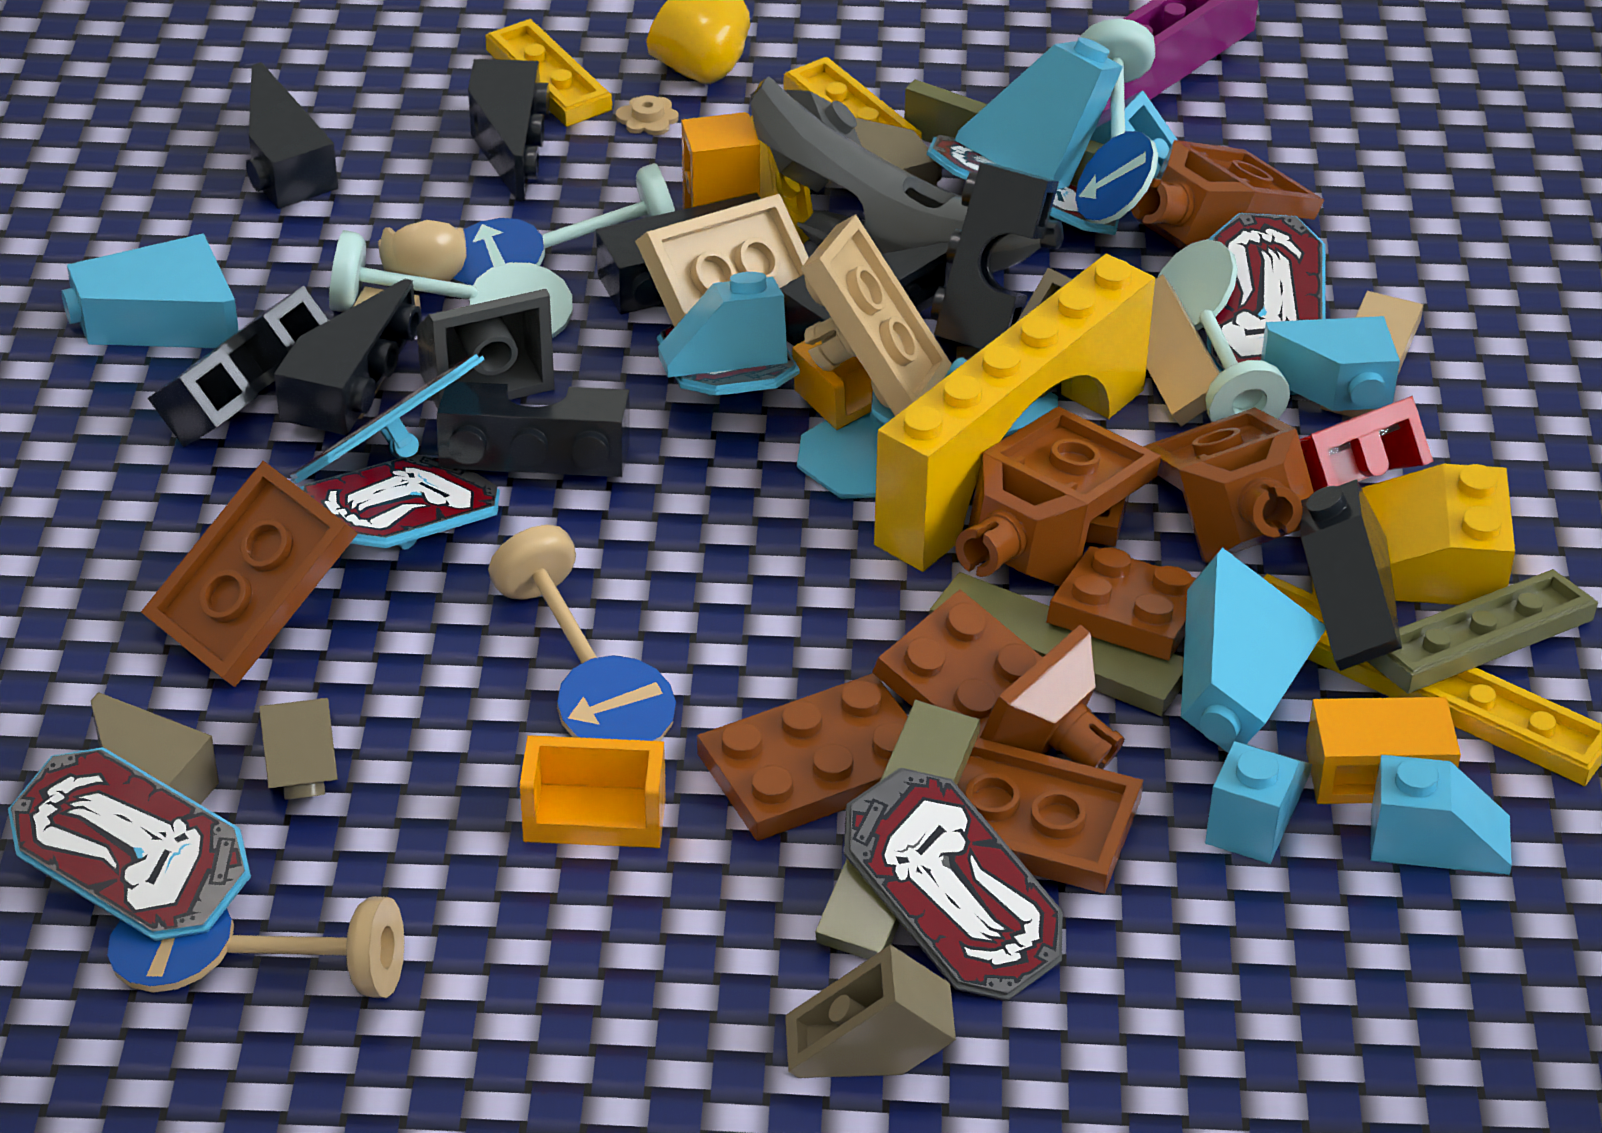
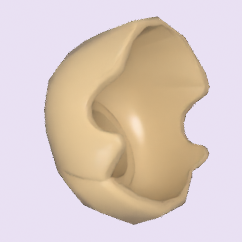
(424, 250)

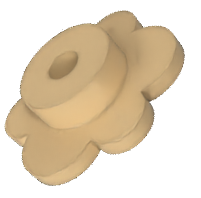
(647, 115)

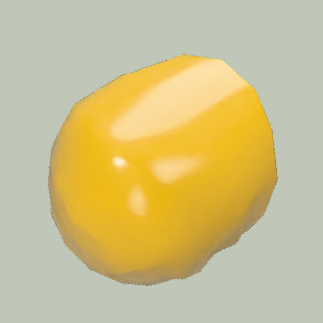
(700, 37)

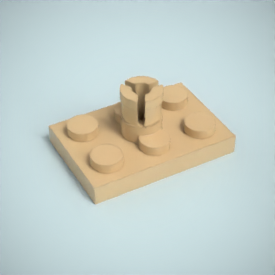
(713, 247)
(870, 319)

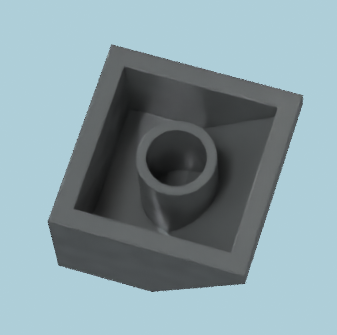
(507, 332)

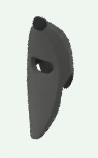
(896, 205)

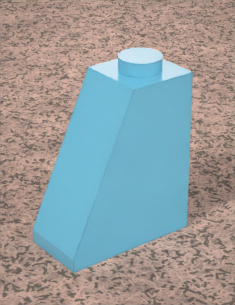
(1046, 112)
(153, 297)
(1240, 650)

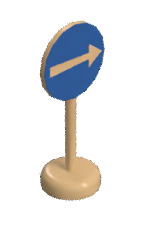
(603, 694)
(372, 951)

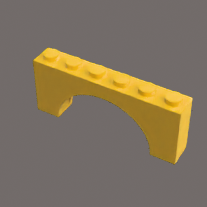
(931, 453)

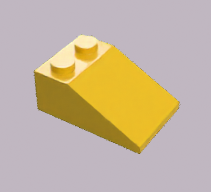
(1446, 532)

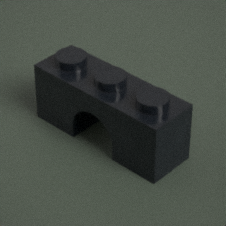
(999, 203)
(235, 369)
(573, 437)

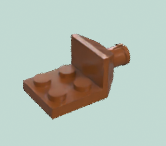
(1211, 184)
(1237, 480)
(1044, 490)
(985, 671)

